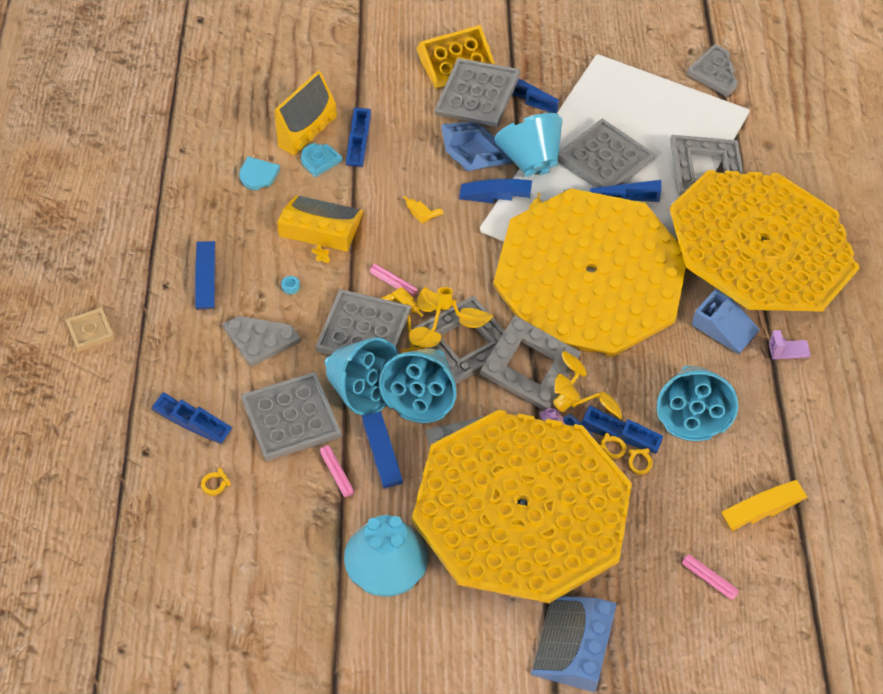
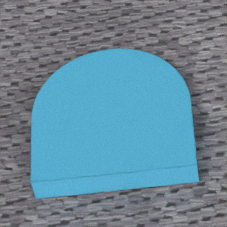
(319, 158)
(258, 173)

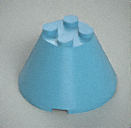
(532, 143)
(356, 373)
(418, 385)
(697, 404)
(386, 556)

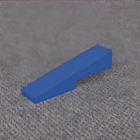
(535, 97)
(358, 137)
(640, 191)
(629, 431)
(382, 449)

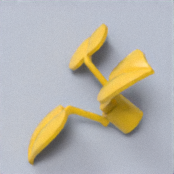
(431, 301)
(570, 396)

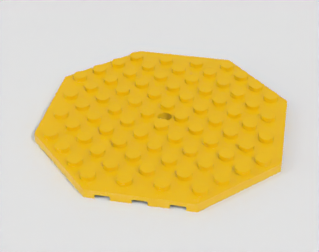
(793, 270)
(601, 311)
(513, 549)

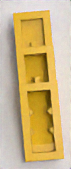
(764, 504)

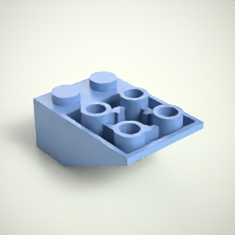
(725, 321)

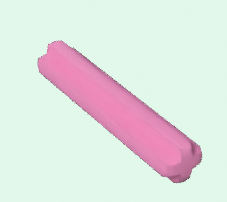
(392, 279)
(337, 471)
(710, 577)

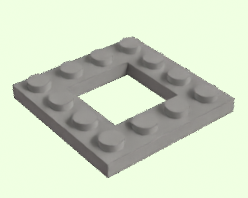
(684, 146)
(473, 362)
(499, 373)

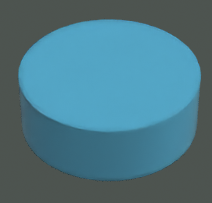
(290, 285)

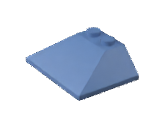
(473, 146)

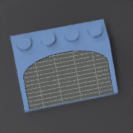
(574, 641)

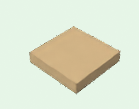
(90, 329)

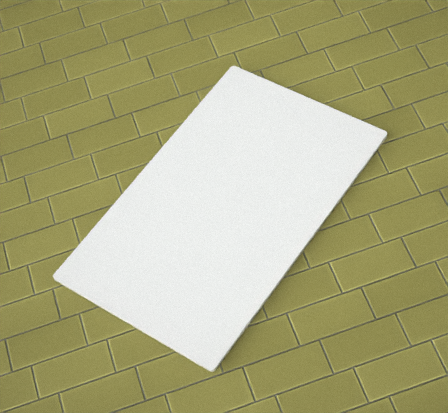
(648, 112)

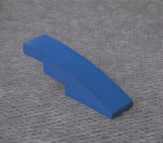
(493, 189)
(205, 275)
(192, 419)

